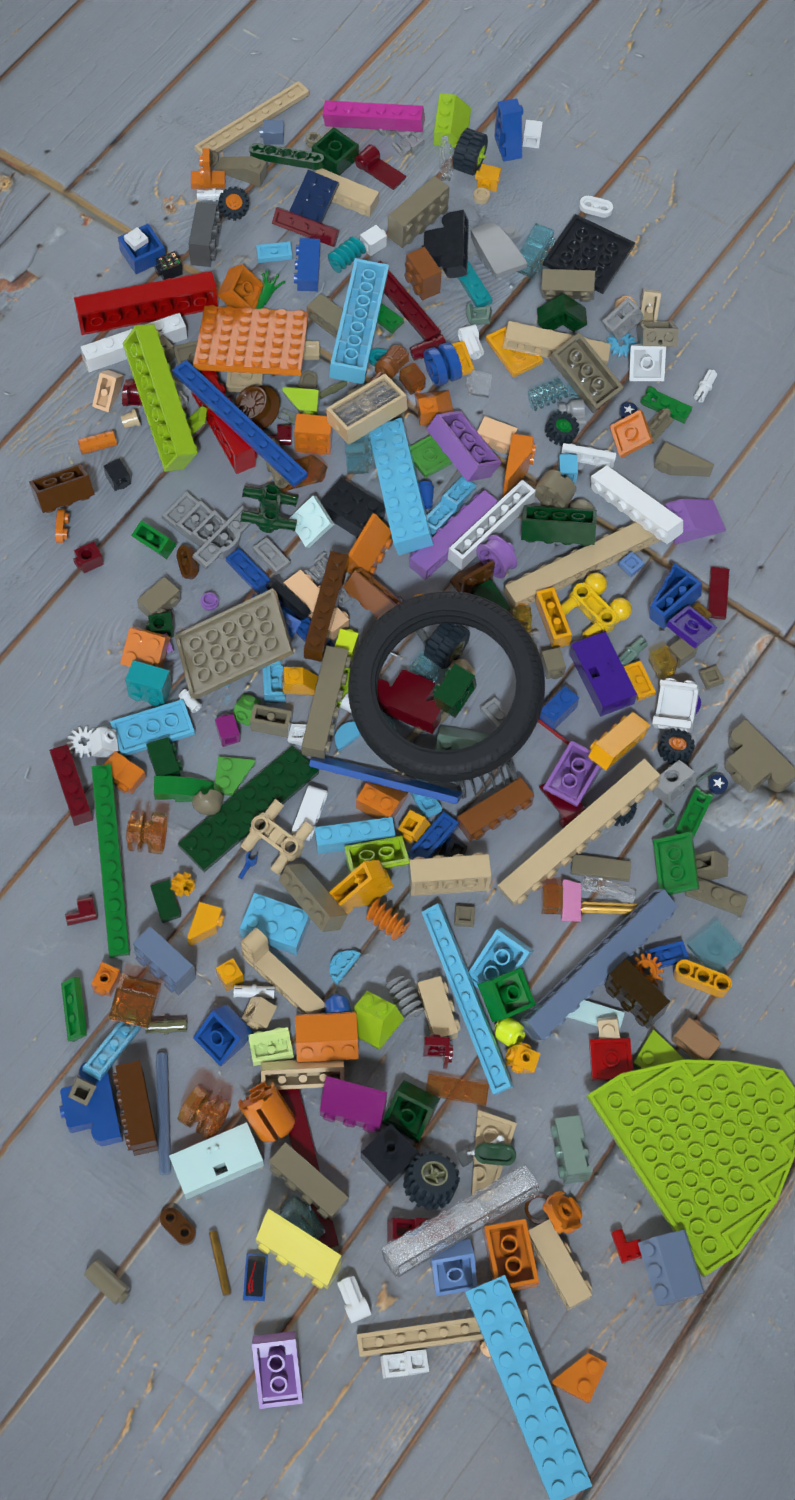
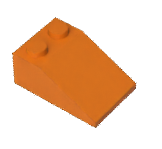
(520, 456)

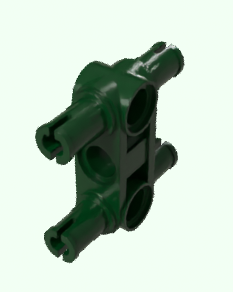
(269, 506)

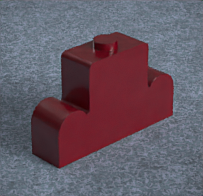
(410, 701)

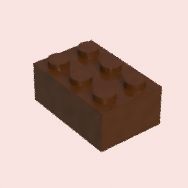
(61, 488)

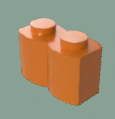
(125, 773)

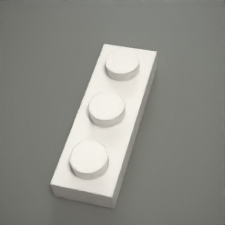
(590, 456)

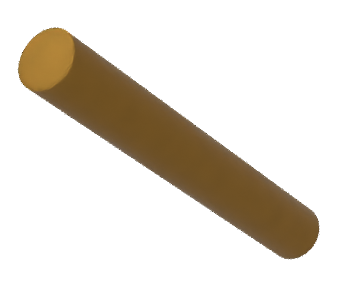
(219, 1263)

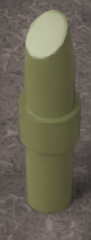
(333, 389)

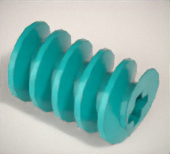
(346, 253)

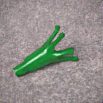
(267, 289)

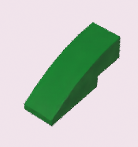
(179, 788)

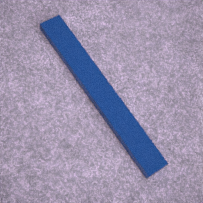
(257, 581)
(386, 779)

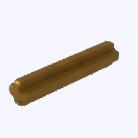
(608, 908)

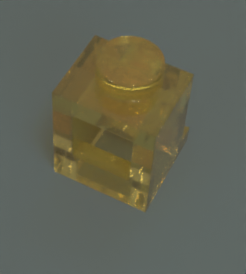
(523, 614)
(657, 662)

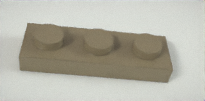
(719, 897)

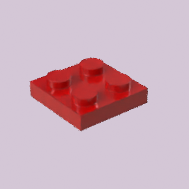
(610, 1058)

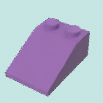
(698, 517)
(573, 774)
(277, 1369)

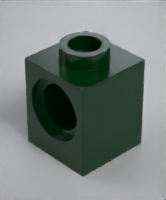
(160, 619)

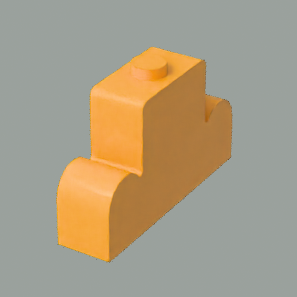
(362, 886)

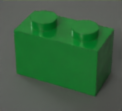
(153, 539)

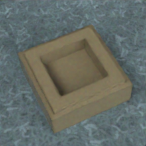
(711, 677)
(464, 916)

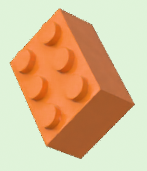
(511, 1254)

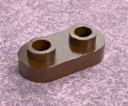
(187, 565)
(176, 1226)

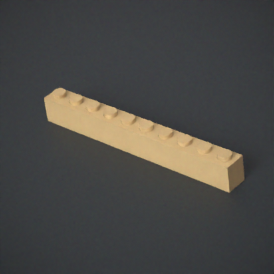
(579, 564)
(579, 833)

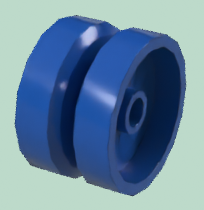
(442, 364)

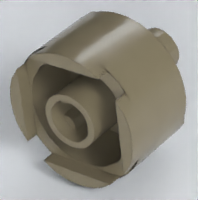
(555, 490)

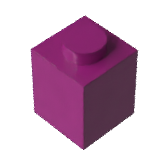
(227, 730)

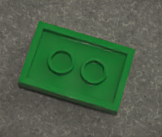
(676, 863)

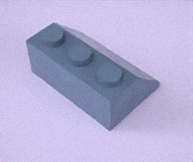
(671, 1268)

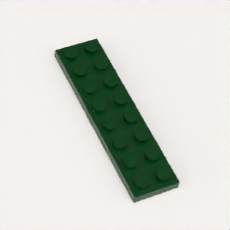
(232, 823)

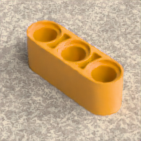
(712, 977)

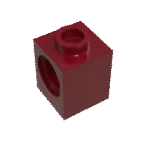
(89, 550)

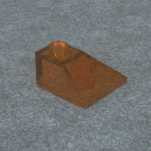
(315, 469)

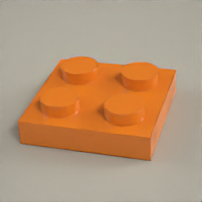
(631, 433)

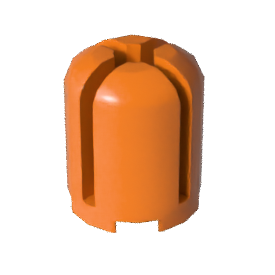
(267, 1112)

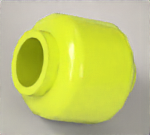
(509, 1032)

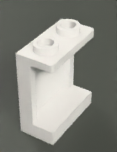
(676, 705)

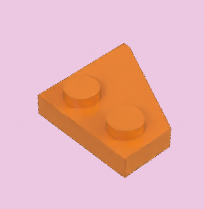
(581, 1378)

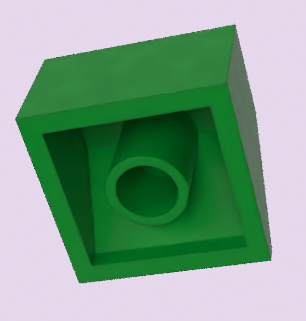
(506, 995)

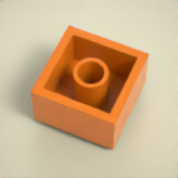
(312, 434)
(145, 647)

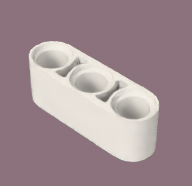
(310, 809)

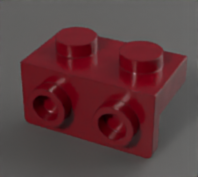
(438, 1047)

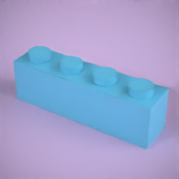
(335, 837)

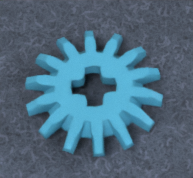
(625, 348)

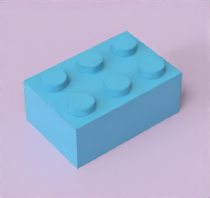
(278, 921)

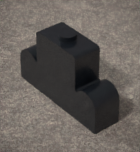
(450, 244)

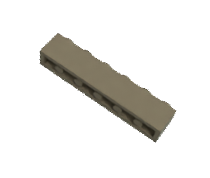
(325, 702)

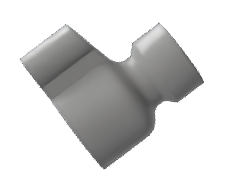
(575, 408)

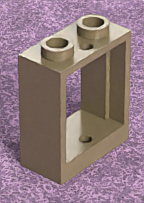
(652, 331)

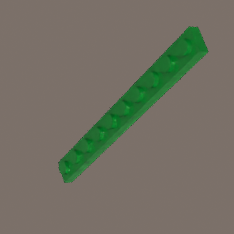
(110, 861)

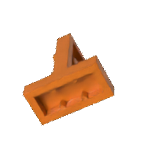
(205, 177)

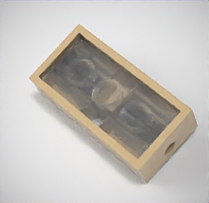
(366, 408)

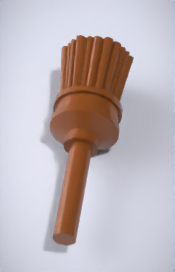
(391, 363)

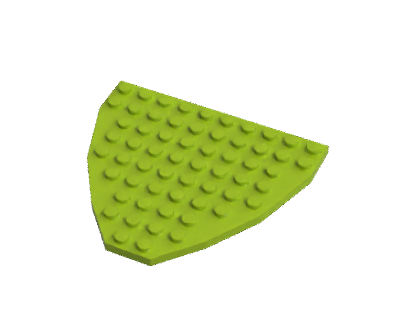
(705, 1145)

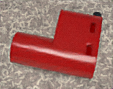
(626, 1251)

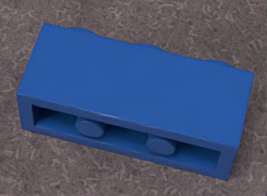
(307, 264)

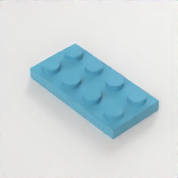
(152, 725)

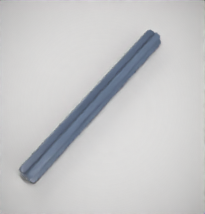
(163, 1114)

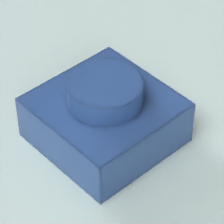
(631, 564)

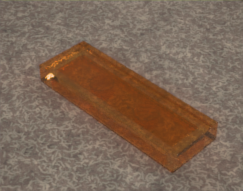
(458, 1089)

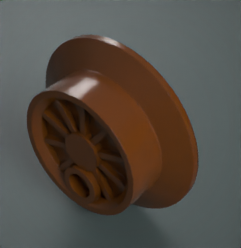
(259, 405)

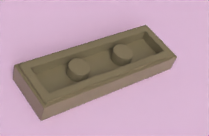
(601, 868)

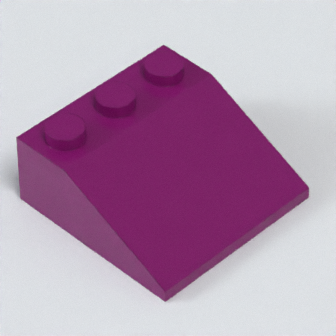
(353, 1104)

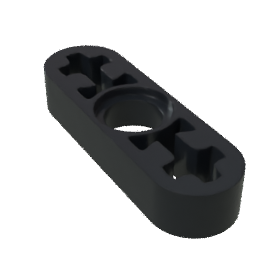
(289, 600)

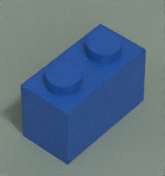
(559, 708)

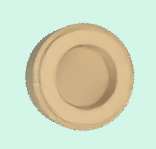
(481, 195)

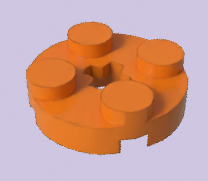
(563, 1222)

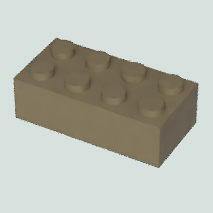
(418, 212)
(586, 372)

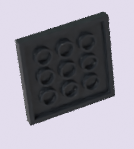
(592, 248)

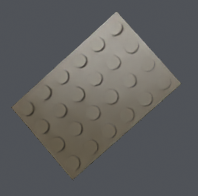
(234, 644)

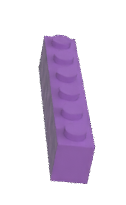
(429, 559)

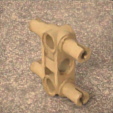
(277, 836)

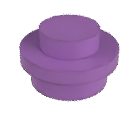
(209, 601)

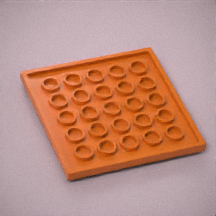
(251, 340)

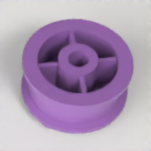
(500, 552)

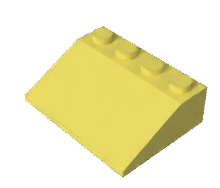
(298, 1250)

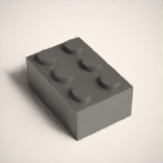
(204, 234)

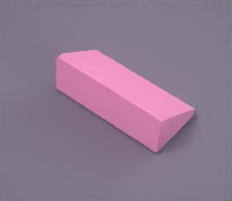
(571, 901)

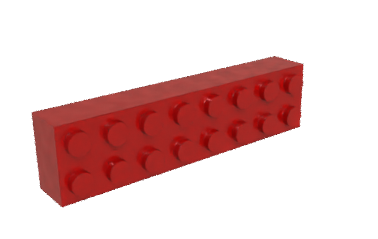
(145, 302)

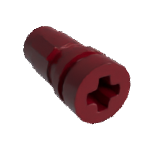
(417, 351)

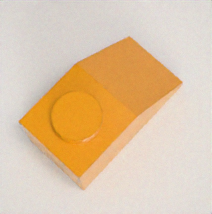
(298, 681)
(205, 923)

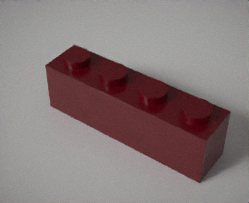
(71, 785)

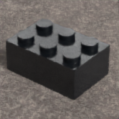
(351, 507)

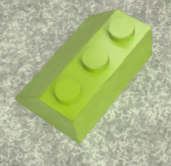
(451, 118)
(388, 851)

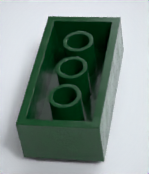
(559, 525)

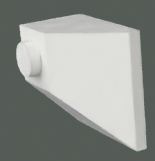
(647, 363)

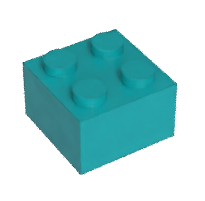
(148, 683)

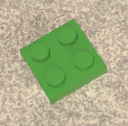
(429, 457)

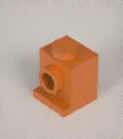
(106, 988)

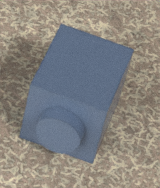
(272, 132)

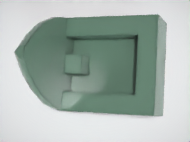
(478, 315)

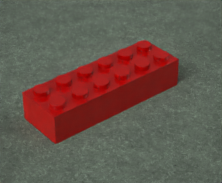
(235, 448)

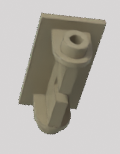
(660, 423)

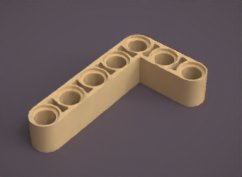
(257, 955)

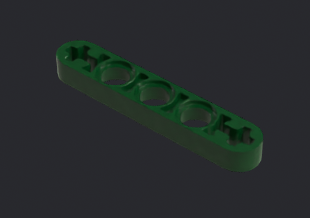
(312, 160)

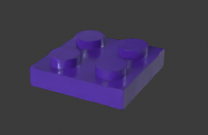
(691, 626)

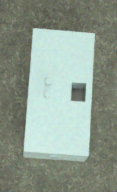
(216, 1160)

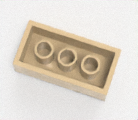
(449, 874)

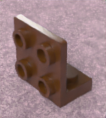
(473, 577)

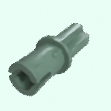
(633, 651)

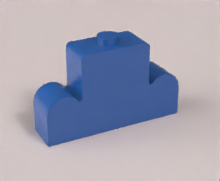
(98, 1115)

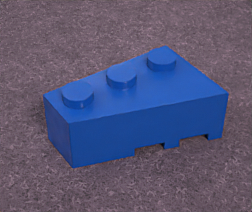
(509, 129)
(676, 593)

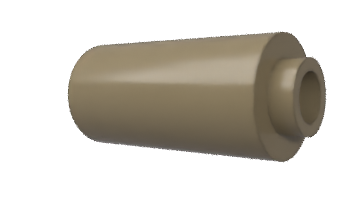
(107, 1282)

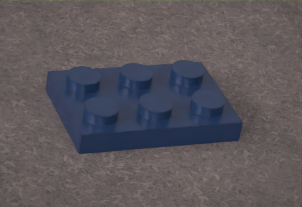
(314, 196)

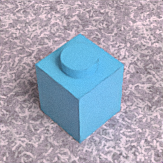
(568, 466)

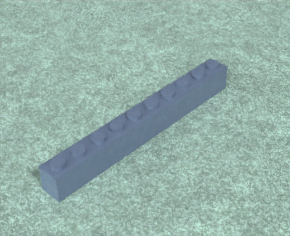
(598, 965)

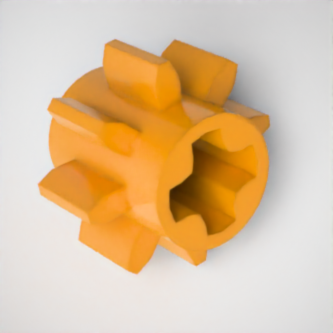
(183, 884)

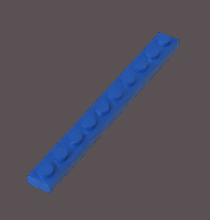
(240, 423)

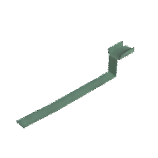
(671, 821)

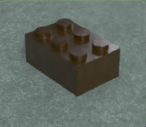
(636, 994)

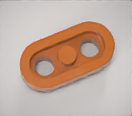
(61, 531)

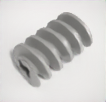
(403, 998)

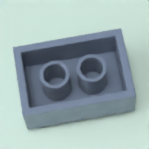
(163, 961)

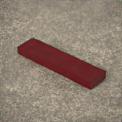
(305, 226)

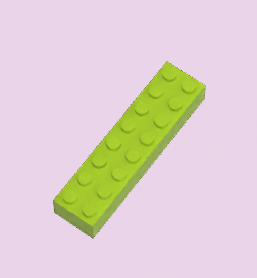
(159, 397)

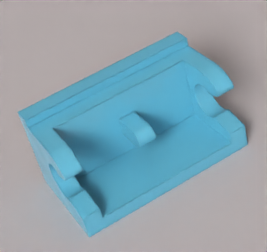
(272, 683)

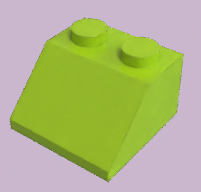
(304, 400)
(376, 1019)

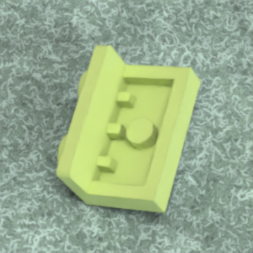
(270, 1045)

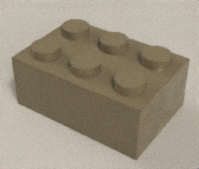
(574, 283)

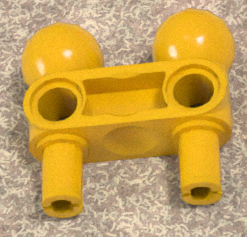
(595, 607)

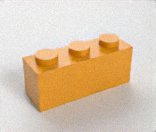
(553, 618)

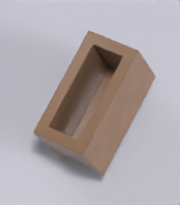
(696, 1040)

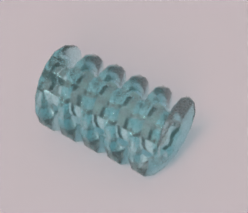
(546, 393)

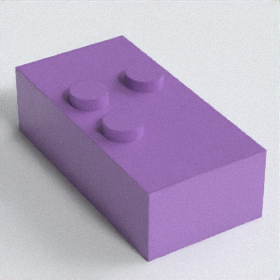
(463, 446)

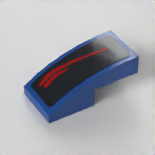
(255, 1277)

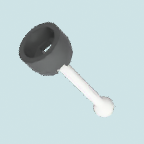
(466, 1156)

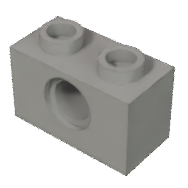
(675, 782)

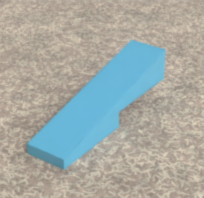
(450, 504)

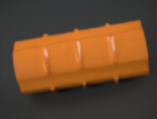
(97, 442)

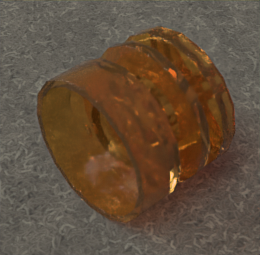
(146, 832)
(201, 1109)

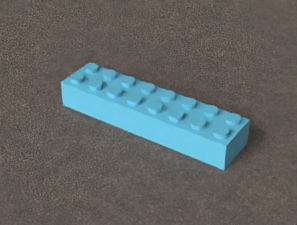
(358, 321)
(400, 487)

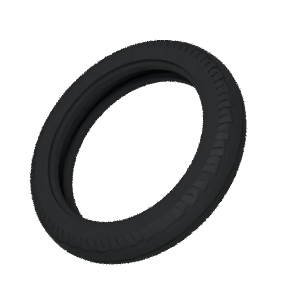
(440, 609)

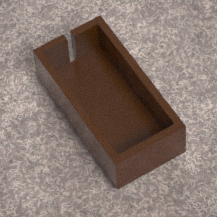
(137, 1111)

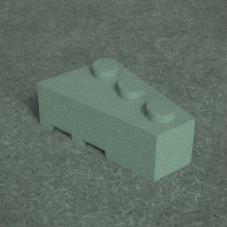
(571, 1150)

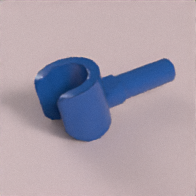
(249, 863)

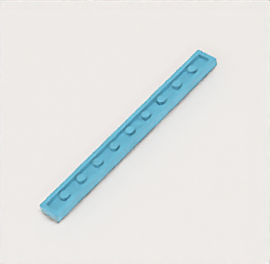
(467, 999)

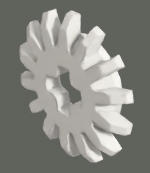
(79, 748)

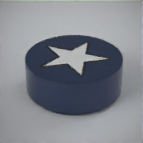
(627, 409)
(718, 784)

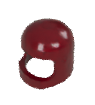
(130, 394)

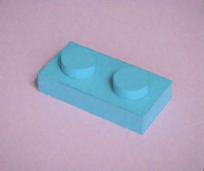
(274, 252)

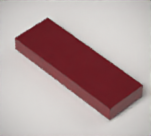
(718, 592)

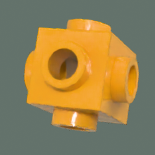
(522, 1058)

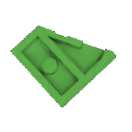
(231, 773)

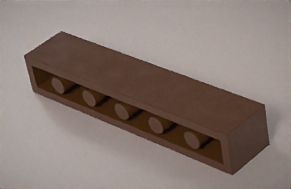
(326, 606)

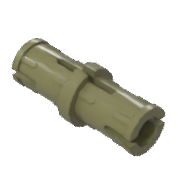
(167, 1026)

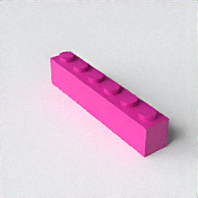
(374, 116)

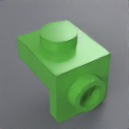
(244, 708)

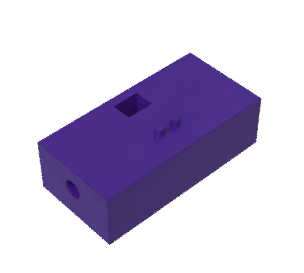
(602, 674)

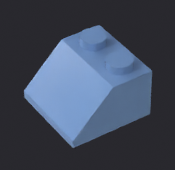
(454, 1269)

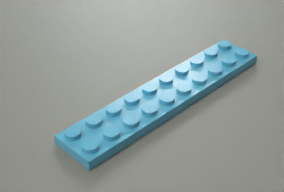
(528, 1389)

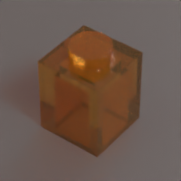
(412, 379)
(552, 899)

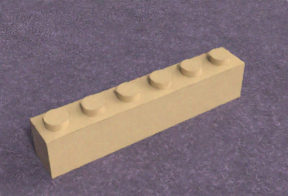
(543, 341)

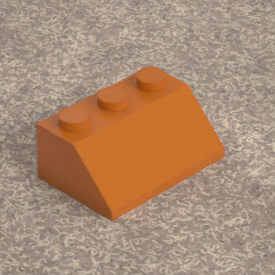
(370, 546)
(326, 1037)

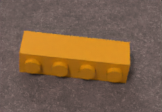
(618, 740)

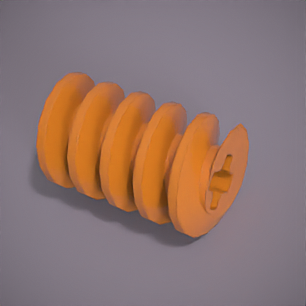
(386, 920)

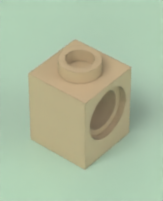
(258, 1013)

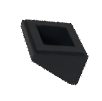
(452, 847)

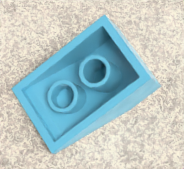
(499, 956)

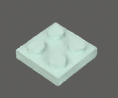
(311, 521)

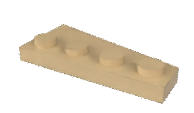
(487, 1130)

